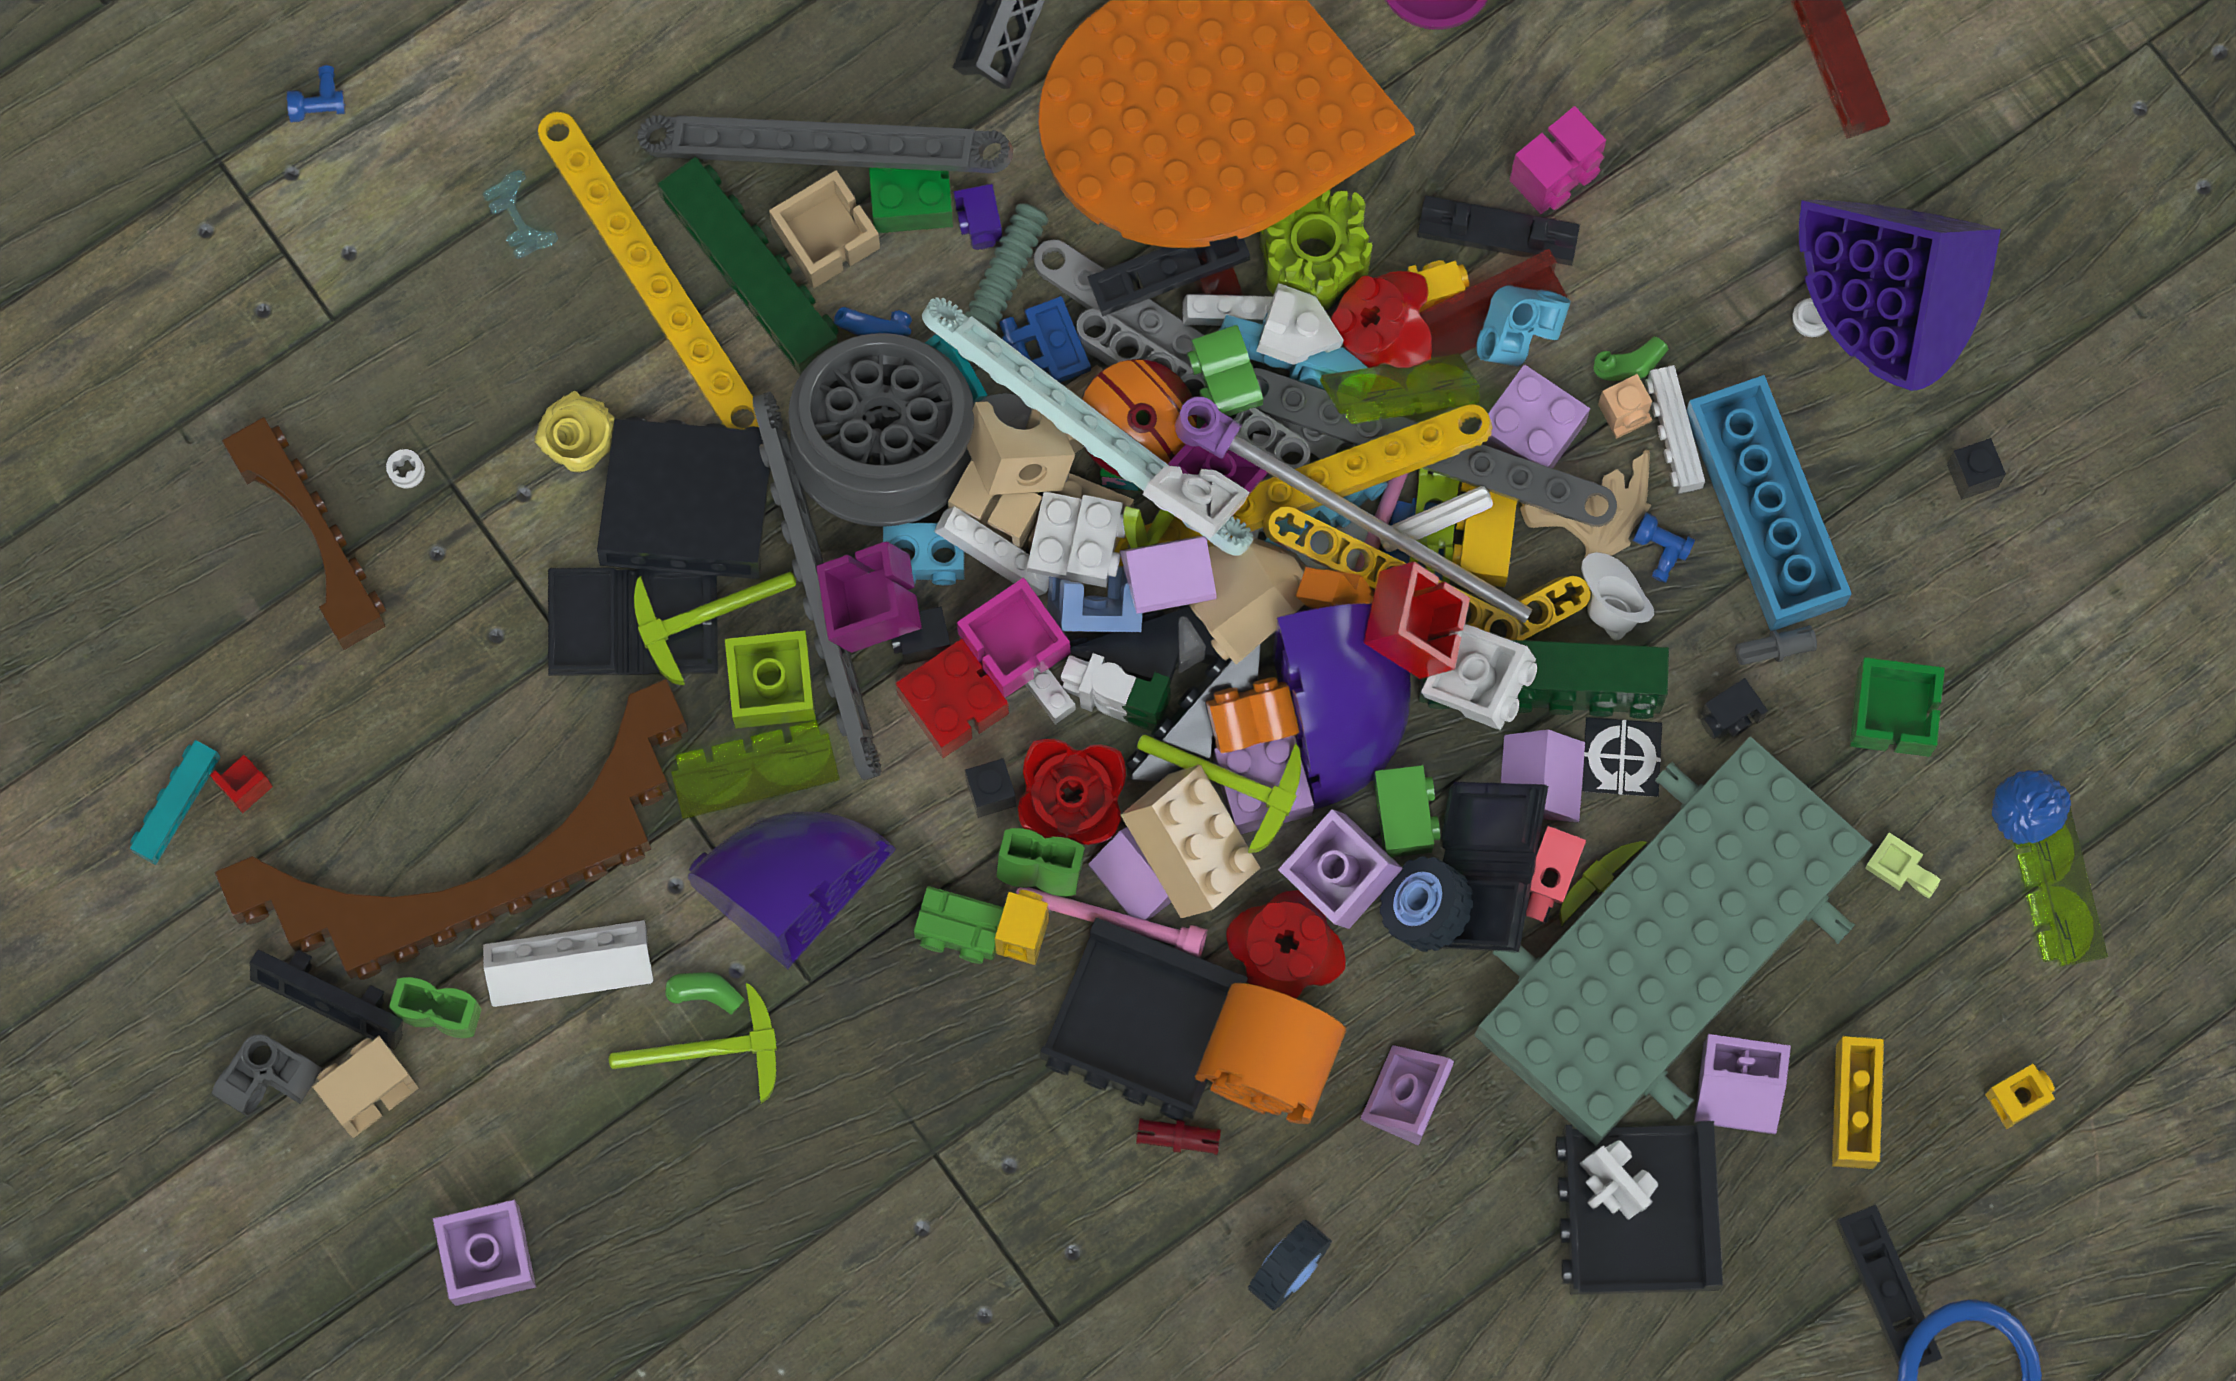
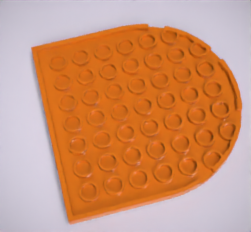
(1208, 117)

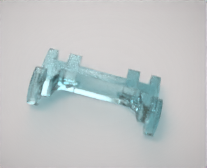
(508, 192)

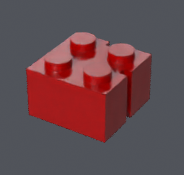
(1409, 611)
(950, 694)

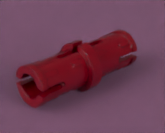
(1178, 1136)

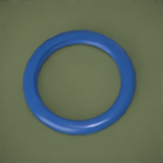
(1974, 1311)

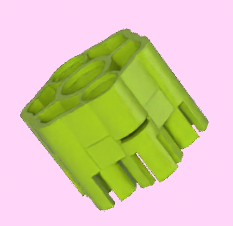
(1326, 276)

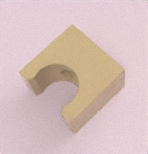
(1018, 458)

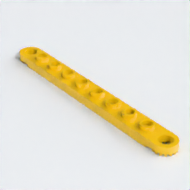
(647, 270)
(1356, 468)

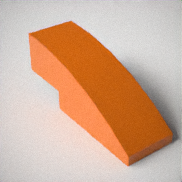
(1333, 588)

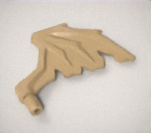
(1630, 510)

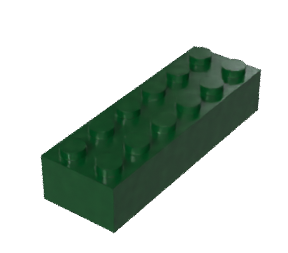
(1591, 679)

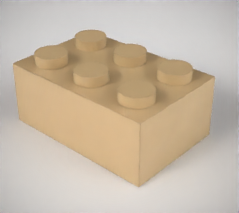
(1190, 841)

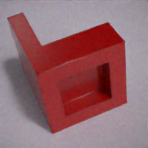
(242, 783)

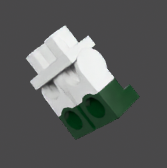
(1115, 692)

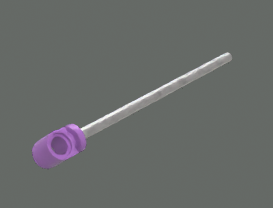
(1222, 435)

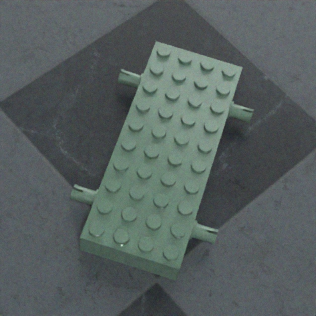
(1673, 940)

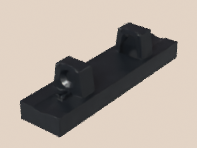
(1497, 230)
(1163, 272)
(323, 998)
(1884, 1280)

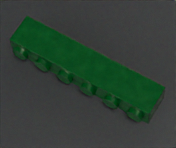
(747, 264)

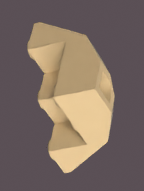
(1249, 596)

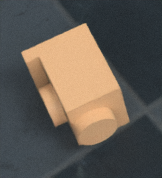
(1626, 406)

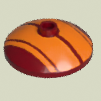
(1145, 386)

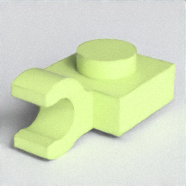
(1898, 863)

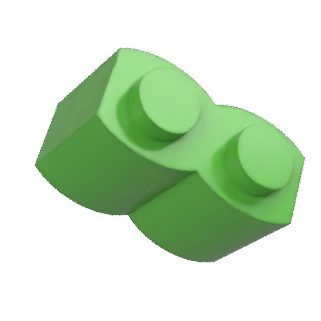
(1226, 371)
(1034, 861)
(425, 1006)

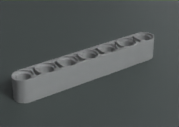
(1119, 335)

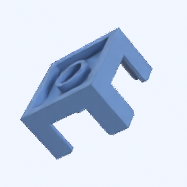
(1093, 613)

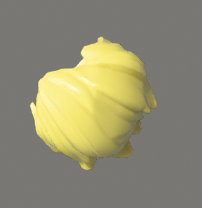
(576, 432)

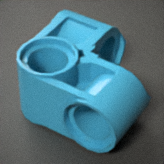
(1510, 330)

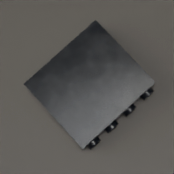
(684, 499)
(1139, 1019)
(1659, 1249)

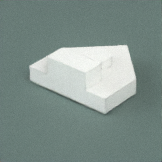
(1297, 327)

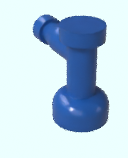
(327, 101)
(1674, 545)

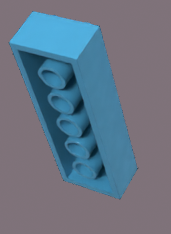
(1767, 503)

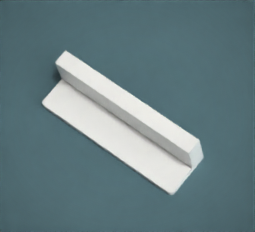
(567, 963)

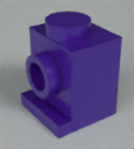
(979, 216)

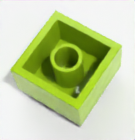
(770, 679)

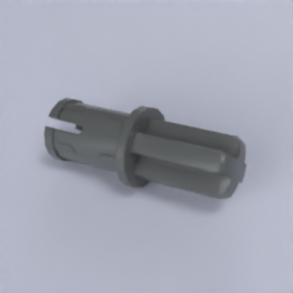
(1777, 645)

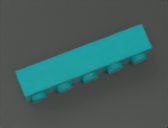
(174, 802)

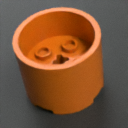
(1271, 1052)

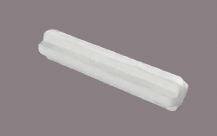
(1443, 515)

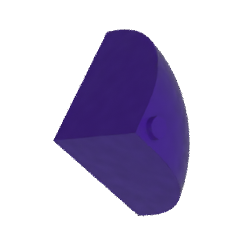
(1897, 284)
(1344, 698)
(789, 876)

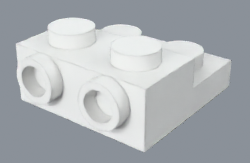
(1077, 539)
(1485, 678)

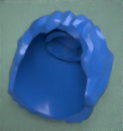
(2030, 806)

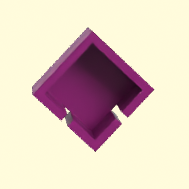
(868, 605)

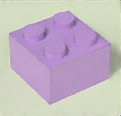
(1535, 419)
(1265, 765)
(1340, 869)
(484, 1253)

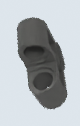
(245, 1083)

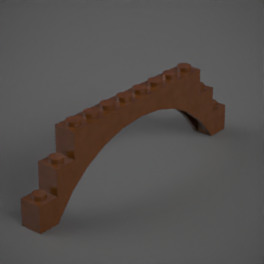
(387, 929)

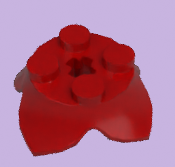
(1401, 334)
(1055, 766)
(1254, 937)

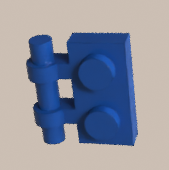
(1055, 337)

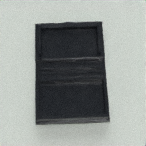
(597, 625)
(1494, 842)

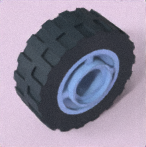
(1426, 904)
(1289, 1265)

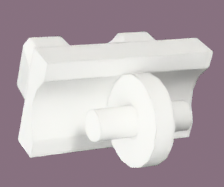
(1613, 1184)

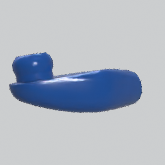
(863, 324)

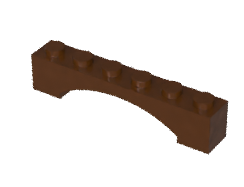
(261, 458)

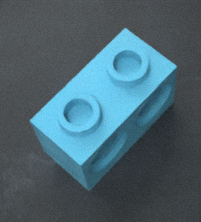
(924, 543)

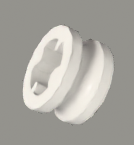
(398, 459)

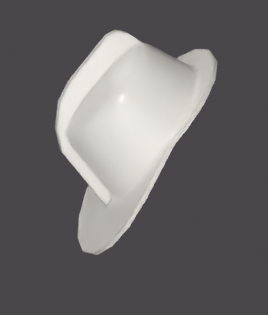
(1615, 595)

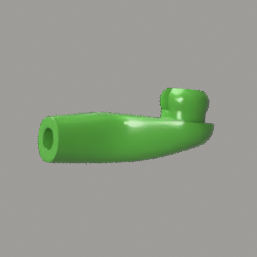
(1623, 366)
(703, 987)

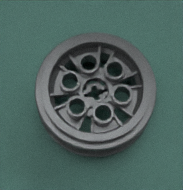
(888, 374)

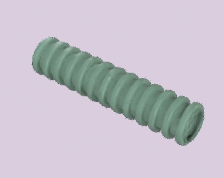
(1007, 265)

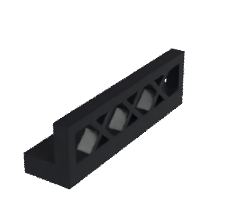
(990, 29)

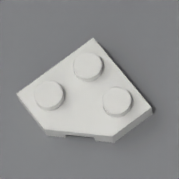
(1199, 500)

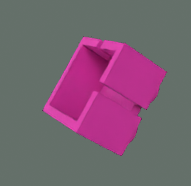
(1549, 170)
(1014, 637)

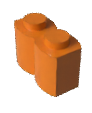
(1252, 715)

